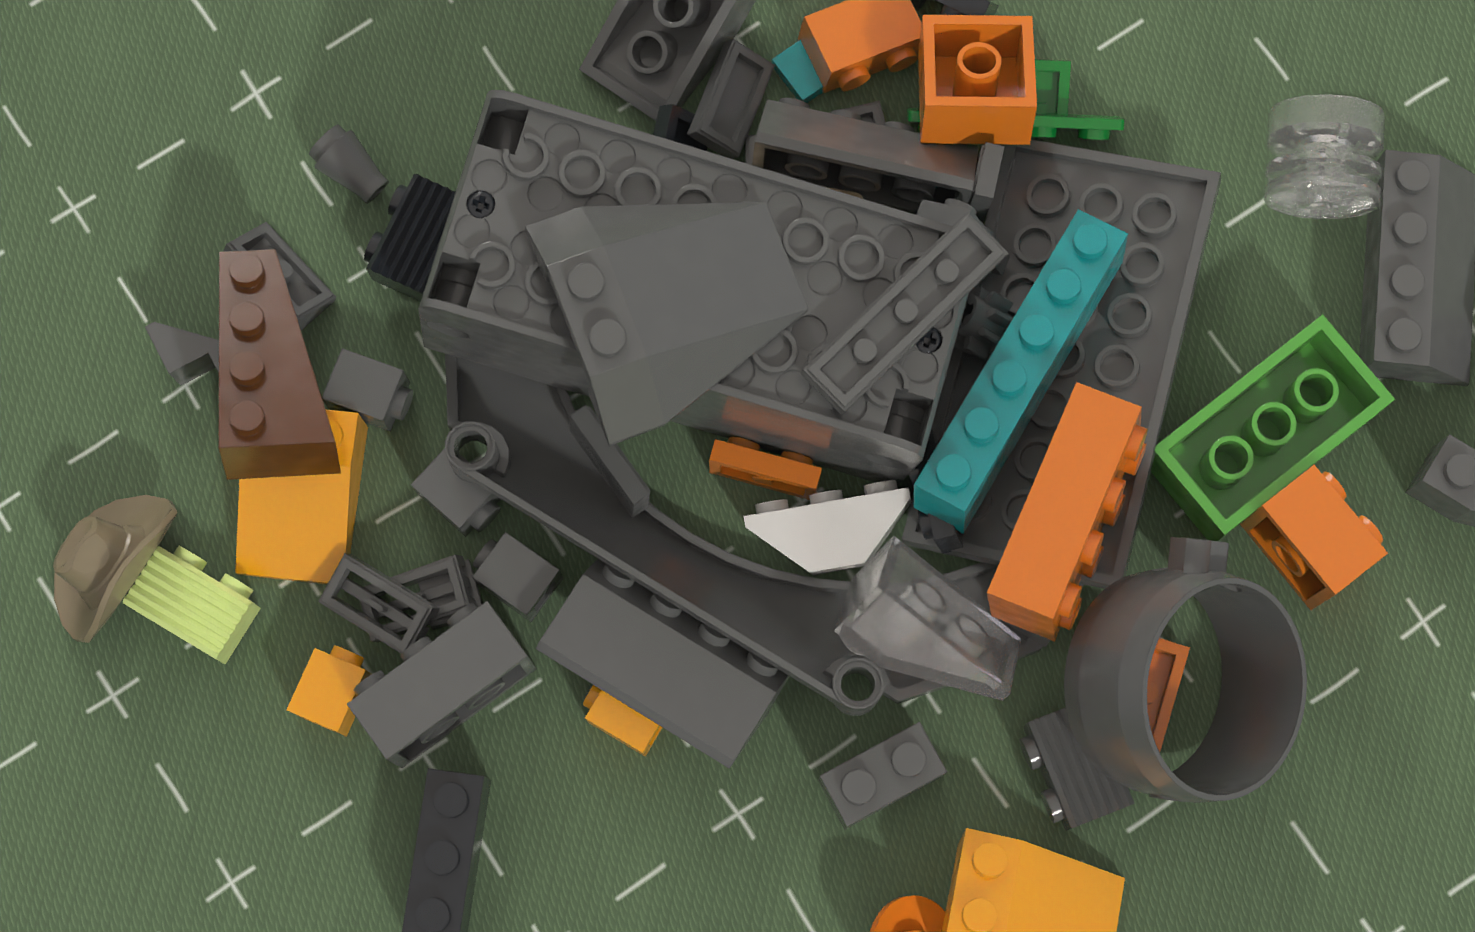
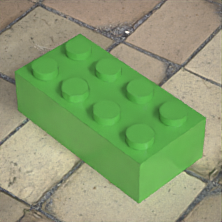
(1268, 429)

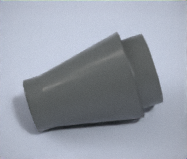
(348, 163)

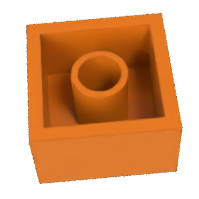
(976, 79)
(1315, 537)

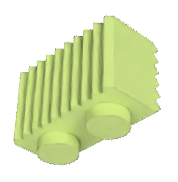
(193, 604)

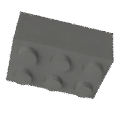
(440, 684)

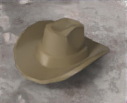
(105, 559)

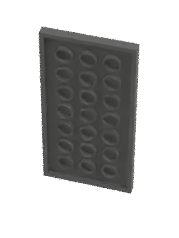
(1129, 339)

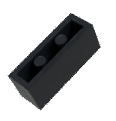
(446, 852)

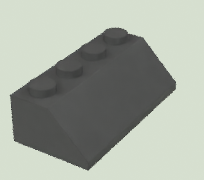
(861, 156)
(1420, 271)
(662, 662)

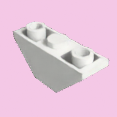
(831, 530)

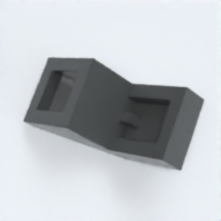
(184, 352)

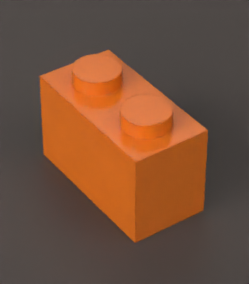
(860, 39)

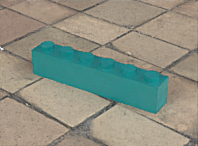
(1020, 371)

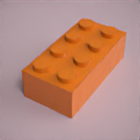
(1065, 511)

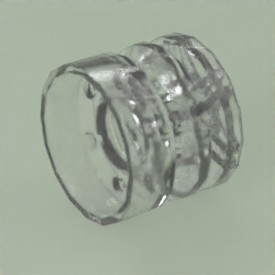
(1324, 156)

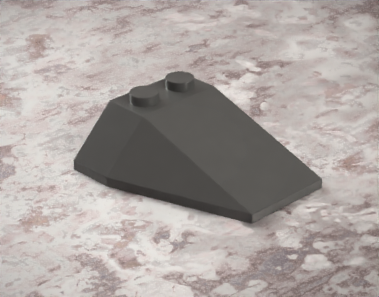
(665, 300)

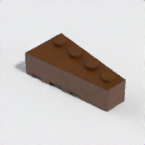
(267, 387)

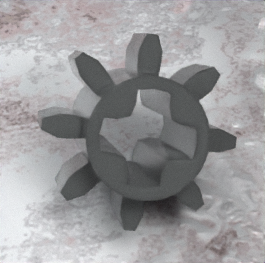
(983, 322)

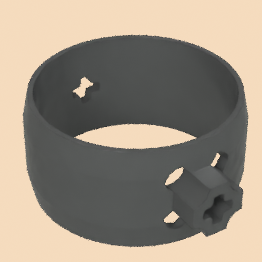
(1260, 684)

